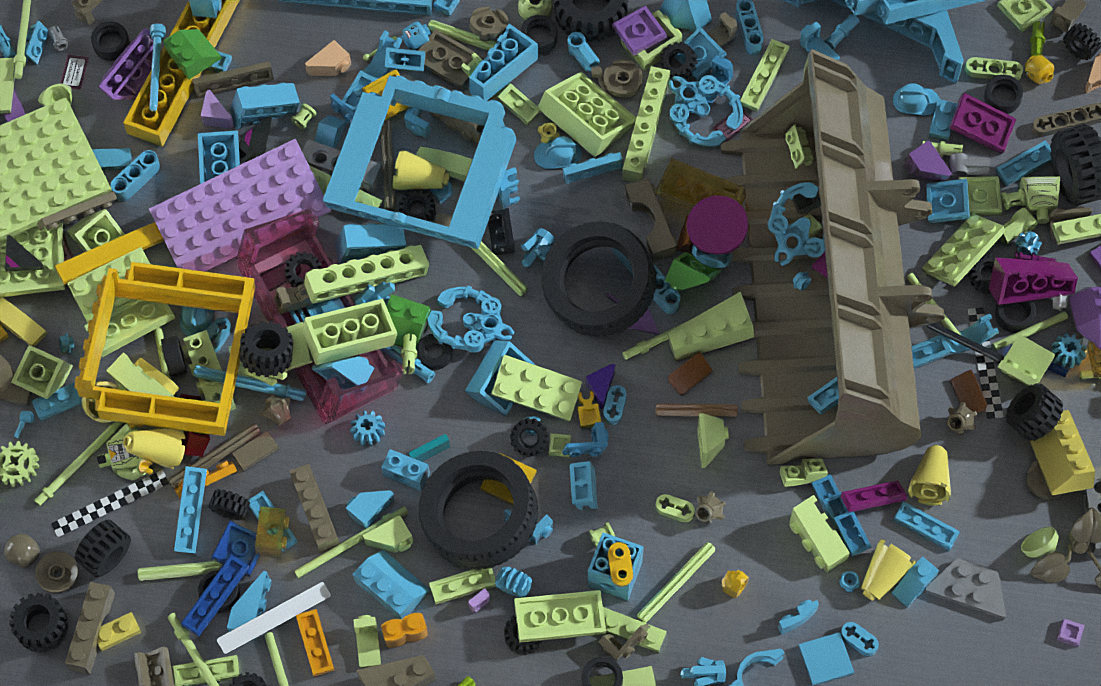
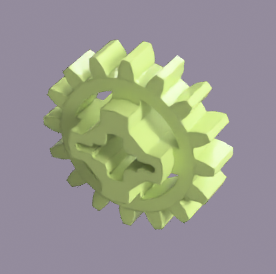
(23, 458)

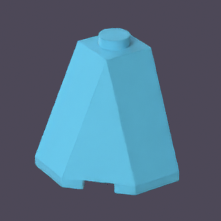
(687, 13)

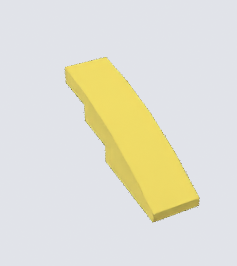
(20, 324)

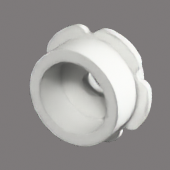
(1060, 302)

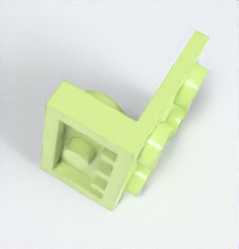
(1026, 361)

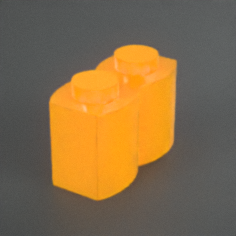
(398, 631)

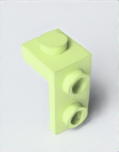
(367, 641)

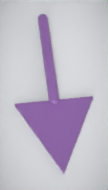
(644, 324)

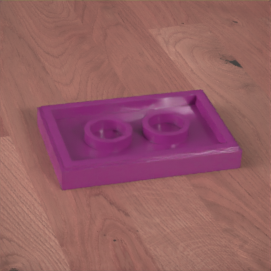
(982, 123)

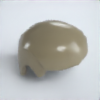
(21, 550)

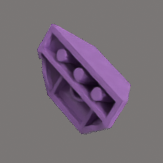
(130, 69)
(1087, 313)

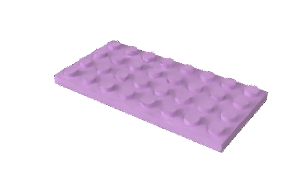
(209, 220)

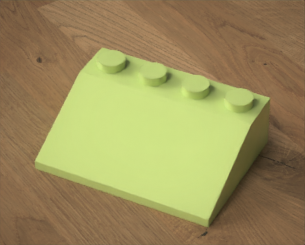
(586, 113)

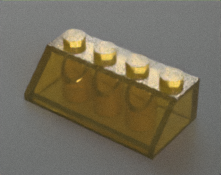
(691, 185)

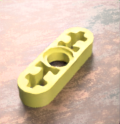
(157, 375)

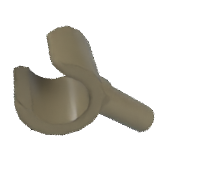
(597, 73)

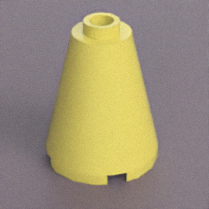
(418, 173)
(157, 445)
(931, 478)
(885, 570)

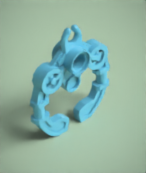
(698, 105)
(799, 230)
(477, 323)

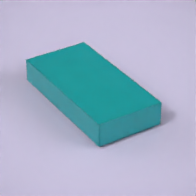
(431, 448)

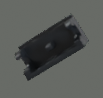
(501, 232)

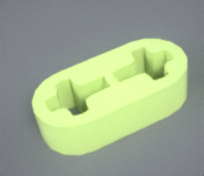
(674, 513)

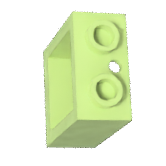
(647, 60)

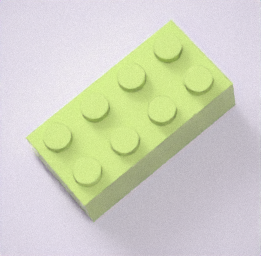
(85, 286)
(349, 331)

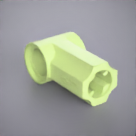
(1020, 222)

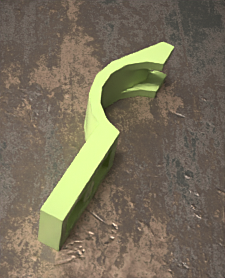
(508, 96)

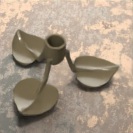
(1054, 566)

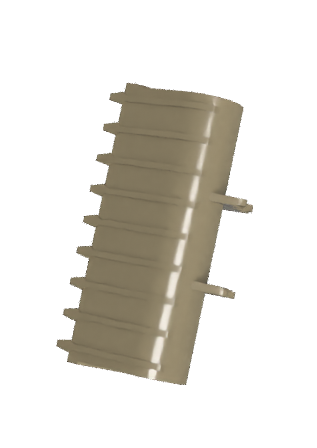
(860, 315)

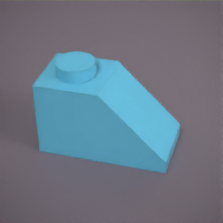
(369, 506)
(915, 581)

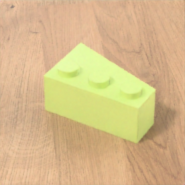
(132, 378)
(818, 535)

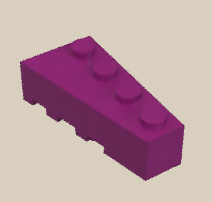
(1030, 280)

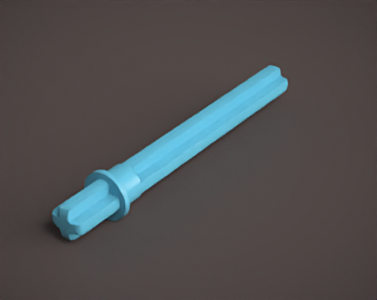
(251, 383)

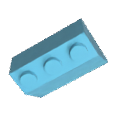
(217, 153)
(484, 378)
(390, 584)

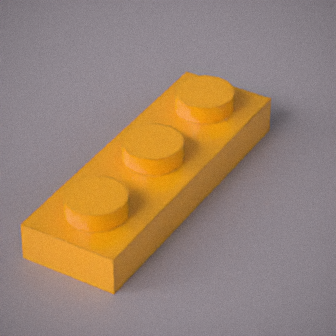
(222, 470)
(315, 643)

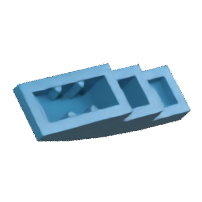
(842, 520)

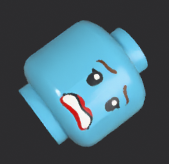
(415, 35)

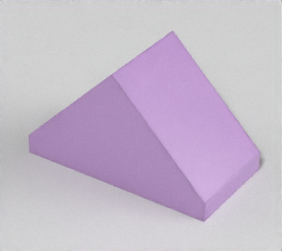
(214, 113)

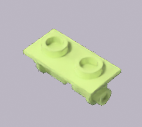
(796, 140)

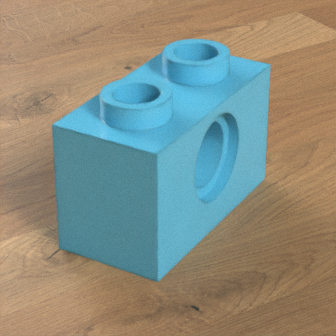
(405, 470)

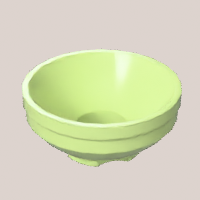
(528, 10)
(1040, 543)

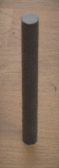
(966, 342)

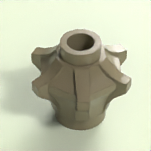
(277, 409)
(961, 418)
(709, 508)

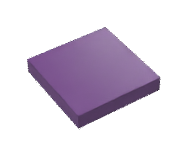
(639, 30)

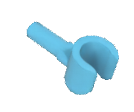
(25, 417)

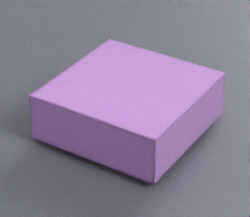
(479, 601)
(1070, 632)

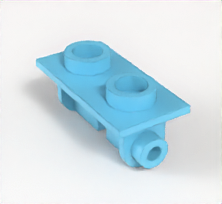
(36, 37)

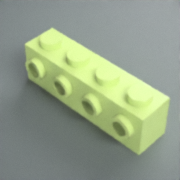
(202, 353)

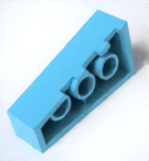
(503, 63)

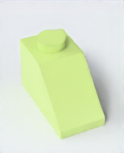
(390, 536)

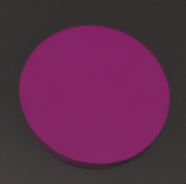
(717, 225)

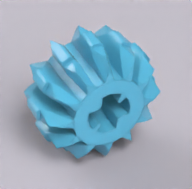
(1071, 358)
(359, 431)
(513, 582)

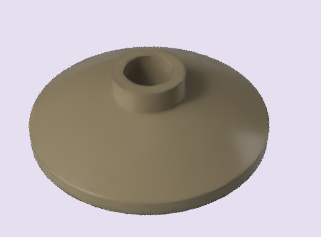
(54, 563)

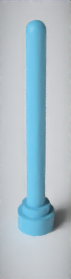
(157, 32)

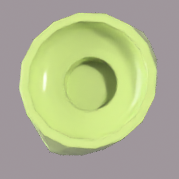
(54, 93)

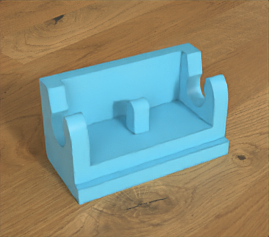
(508, 186)
(583, 485)

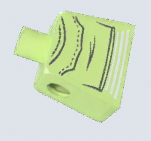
(1041, 196)

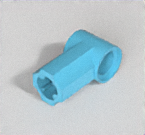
(582, 52)

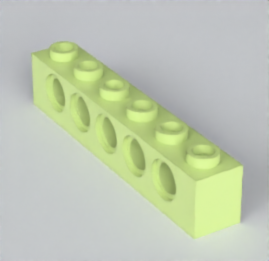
(646, 124)
(319, 290)

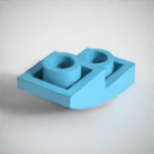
(803, 613)

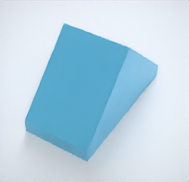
(404, 60)
(330, 131)

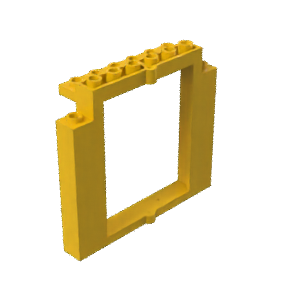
(172, 287)

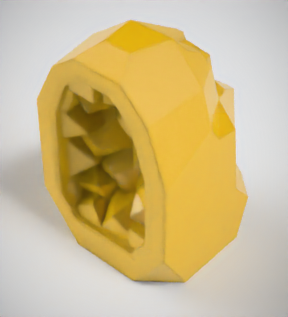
(734, 583)

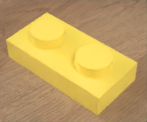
(117, 631)

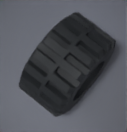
(266, 361)
(1034, 412)
(102, 548)
(27, 610)

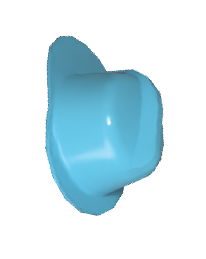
(915, 100)
(557, 153)
(195, 320)

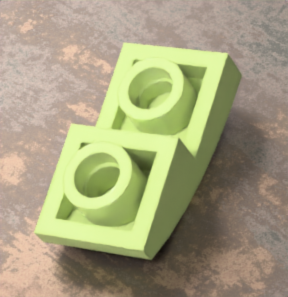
(807, 472)

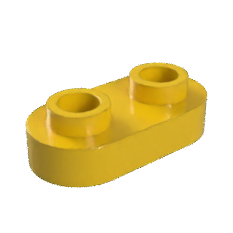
(619, 564)

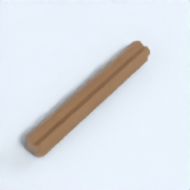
(672, 409)

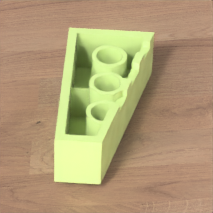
(713, 329)

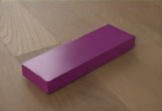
(873, 496)

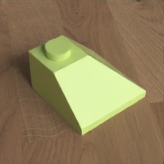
(95, 230)
(711, 437)

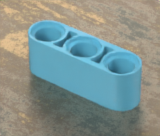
(749, 34)
(138, 166)

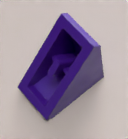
(600, 383)

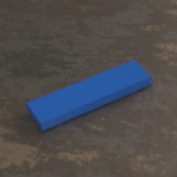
(215, 595)

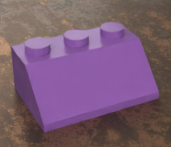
(927, 163)

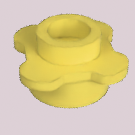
(548, 127)

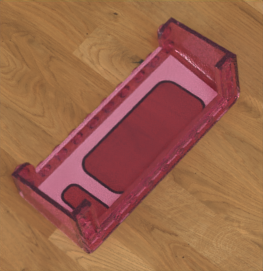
(264, 257)

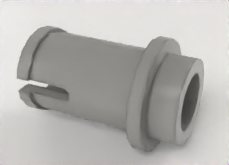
(59, 42)

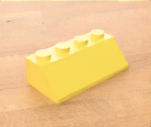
(1064, 458)

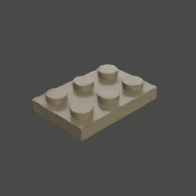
(445, 58)

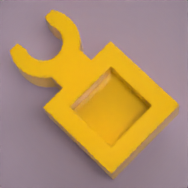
(589, 412)

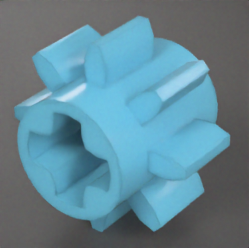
(1028, 243)

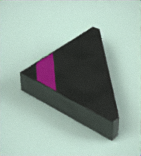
(258, 136)
(19, 258)

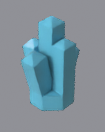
(537, 245)
(373, 293)
(706, 673)

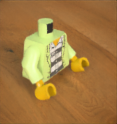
(123, 463)

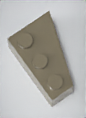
(405, 672)

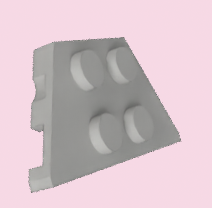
(970, 587)

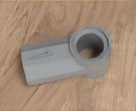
(962, 166)

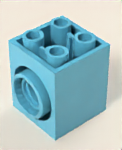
(599, 572)

